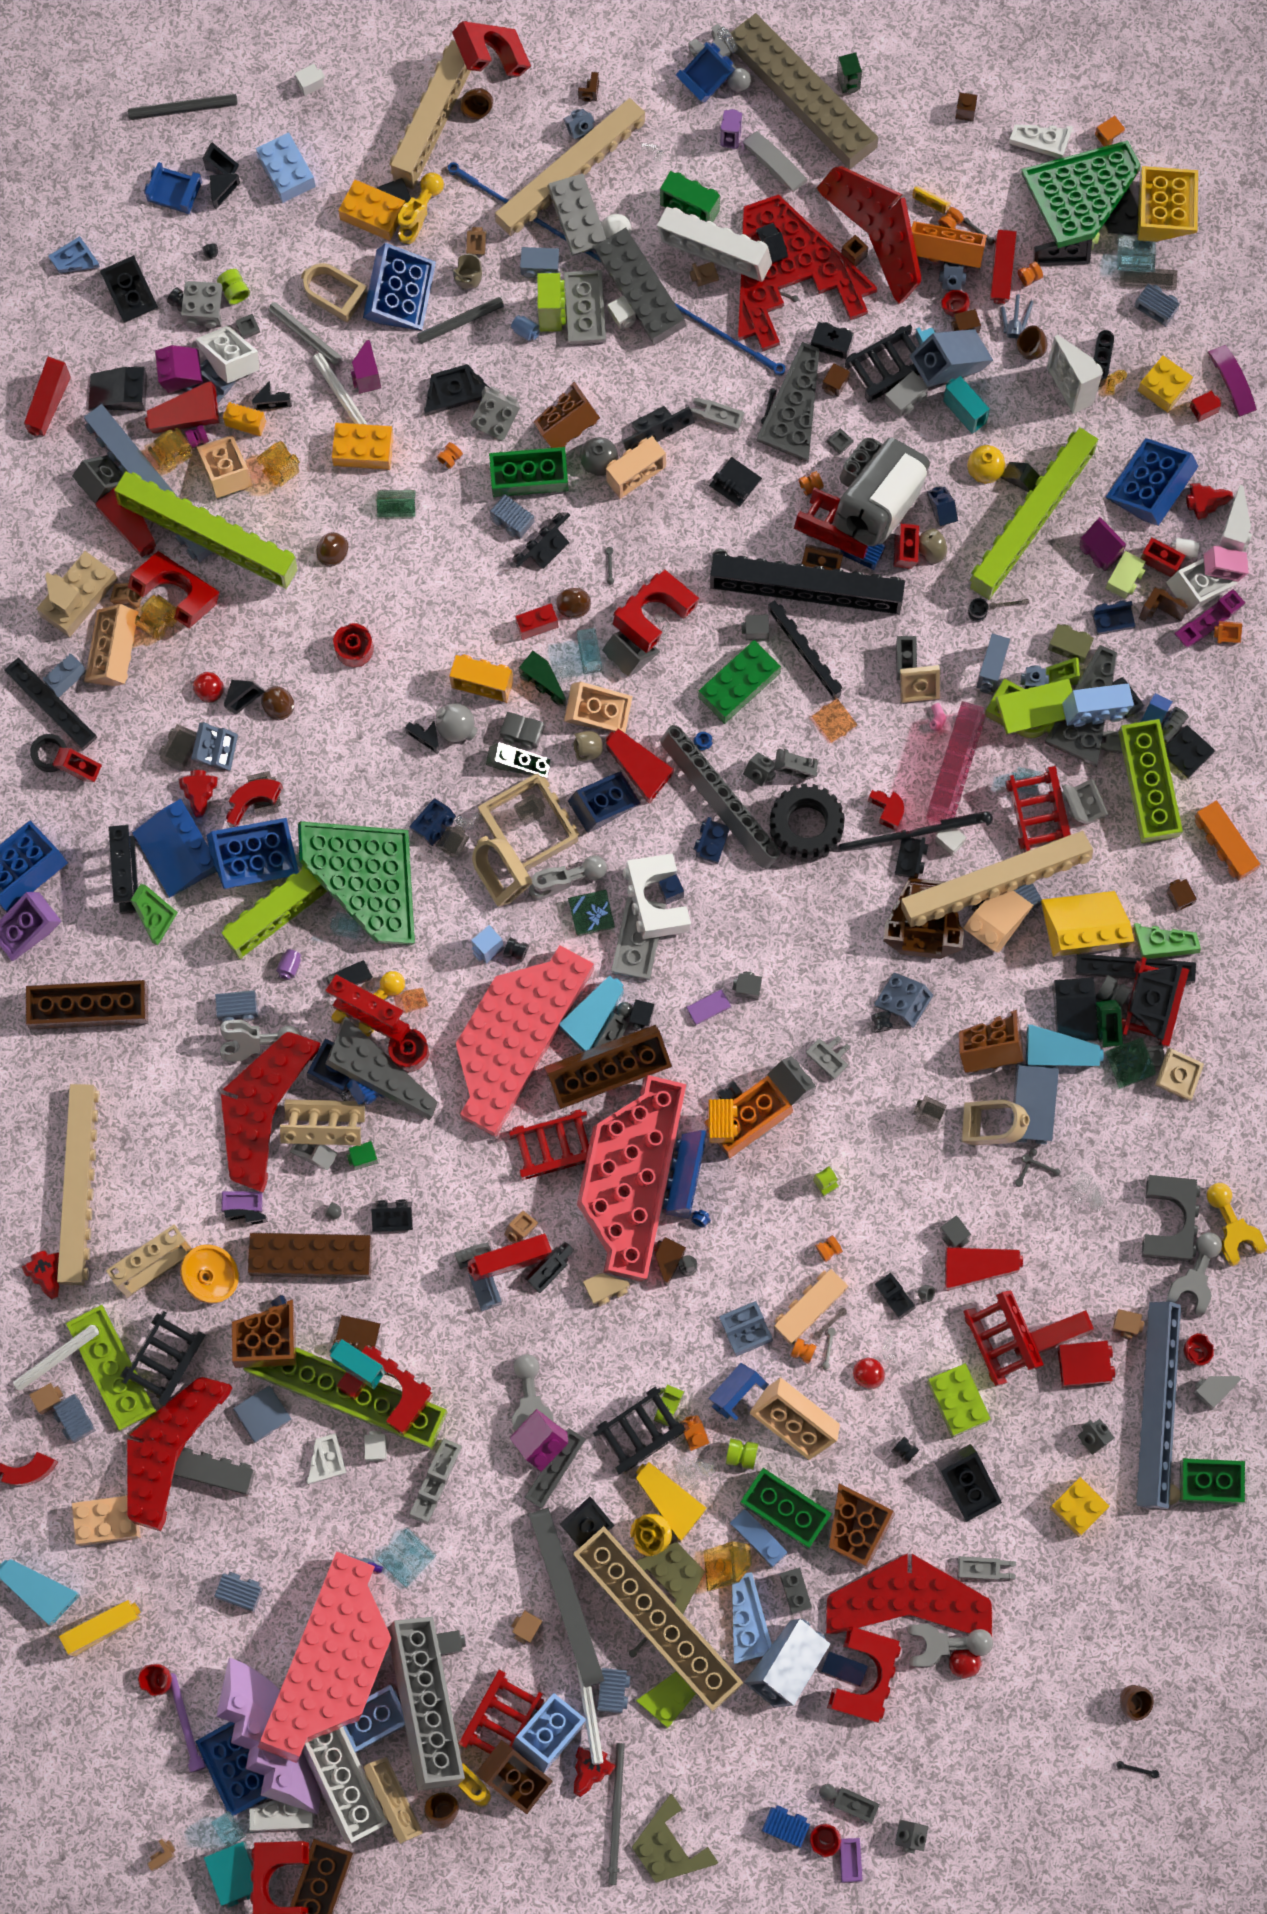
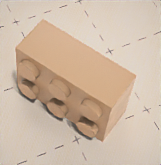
(635, 467)
(103, 1521)

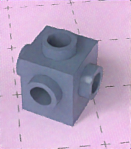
(579, 123)
(952, 276)
(1032, 672)

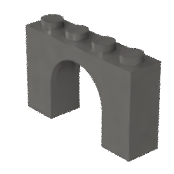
(1184, 1194)

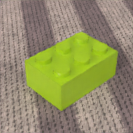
(551, 302)
(958, 1400)

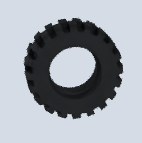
(812, 798)

